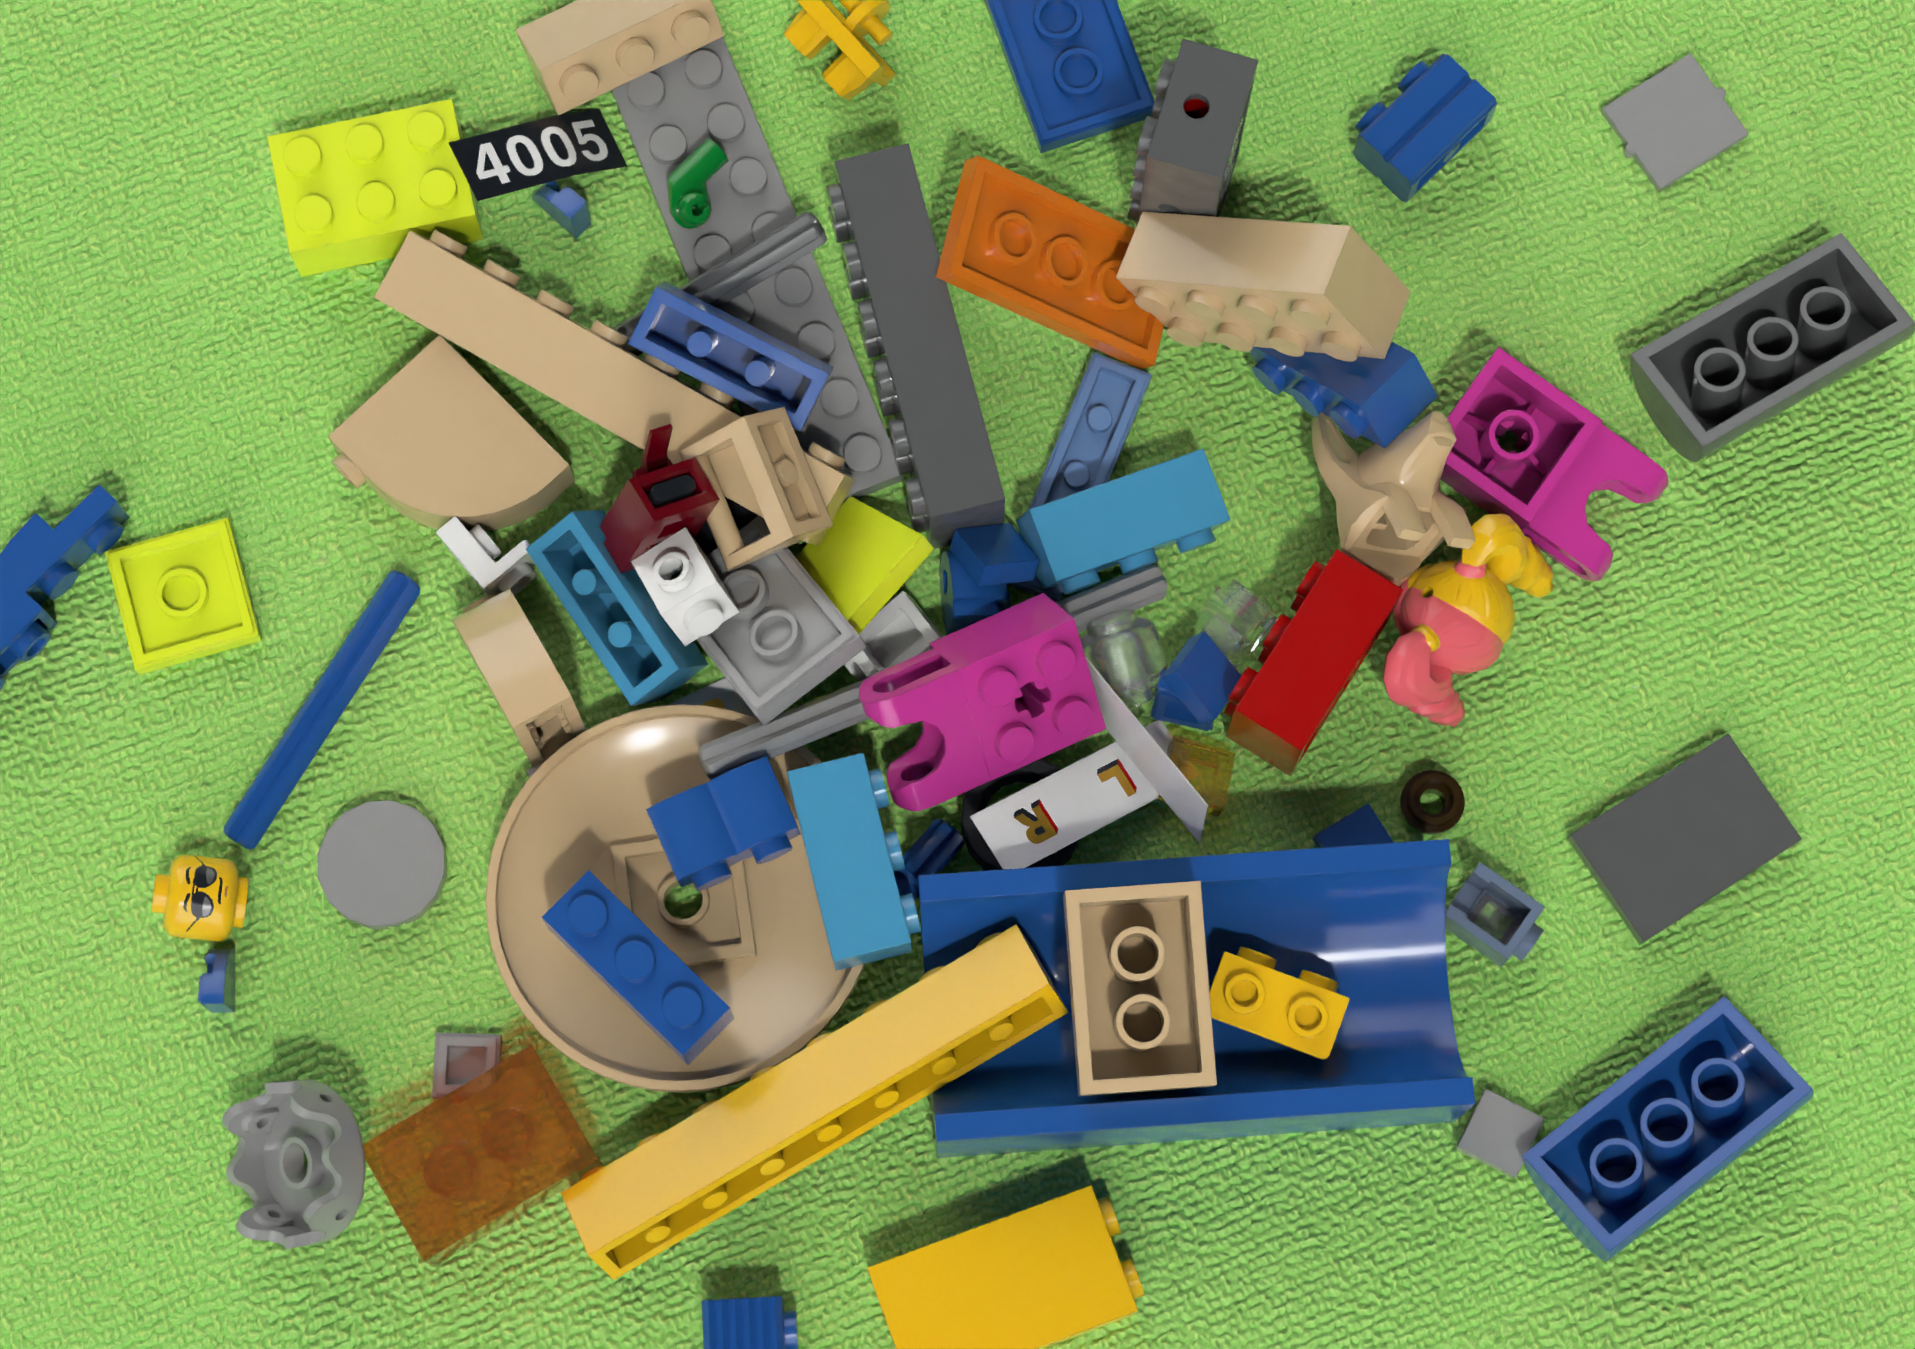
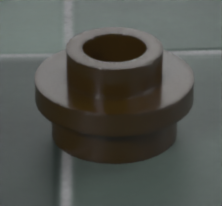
(1445, 788)

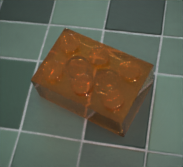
(480, 1156)

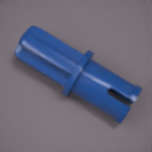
(928, 856)

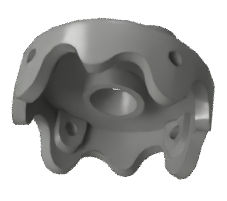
(269, 1163)

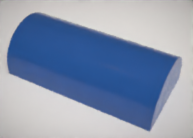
(1664, 1129)

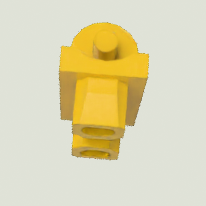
(859, 62)

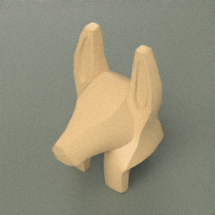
(1391, 496)

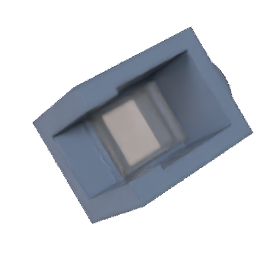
(1494, 916)

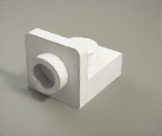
(476, 554)

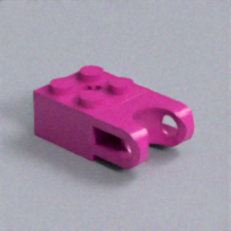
(1559, 463)
(985, 702)

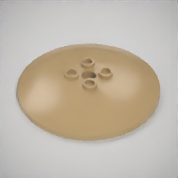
(750, 942)

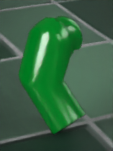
(688, 185)

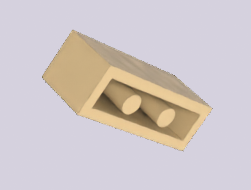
(609, 42)

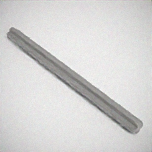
(844, 708)

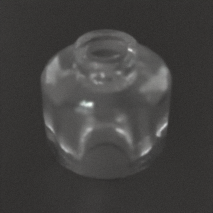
(1126, 654)

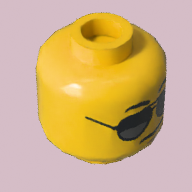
(200, 898)

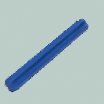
(321, 710)

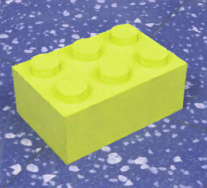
(368, 181)

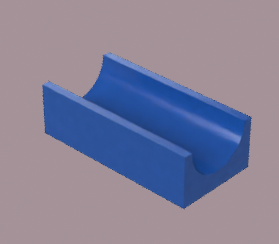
(1341, 912)

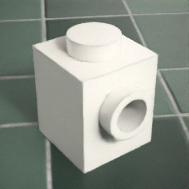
(685, 587)

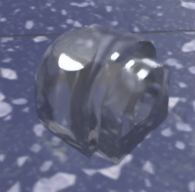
(1234, 620)

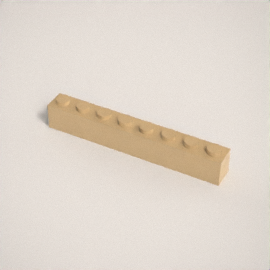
(574, 363)

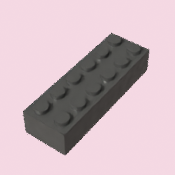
(918, 343)

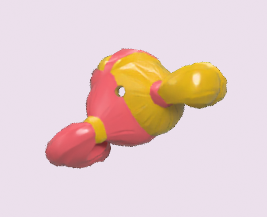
(1463, 620)

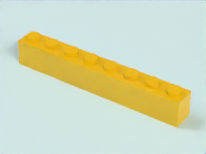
(813, 1102)

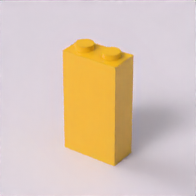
(1012, 1280)

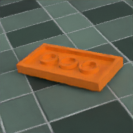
(1046, 261)

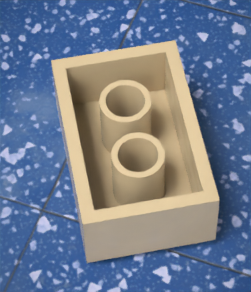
(1139, 988)

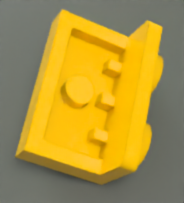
(1276, 1005)

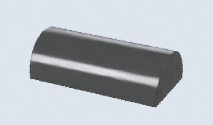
(1767, 348)

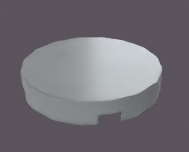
(382, 864)

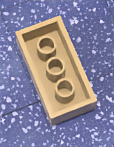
(1264, 285)

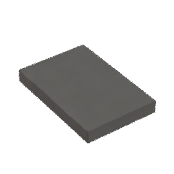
(1684, 839)

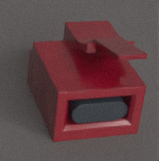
(657, 502)

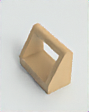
(778, 479)

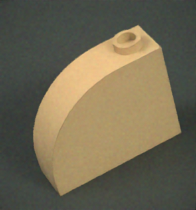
(448, 447)
(520, 675)

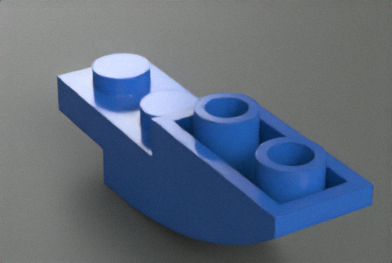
(44, 565)

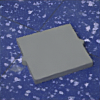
(1674, 122)

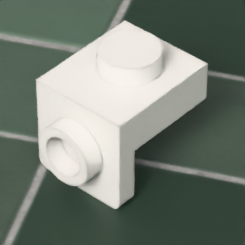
(893, 637)

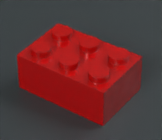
(1309, 660)

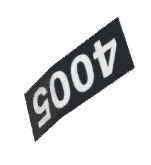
(537, 153)

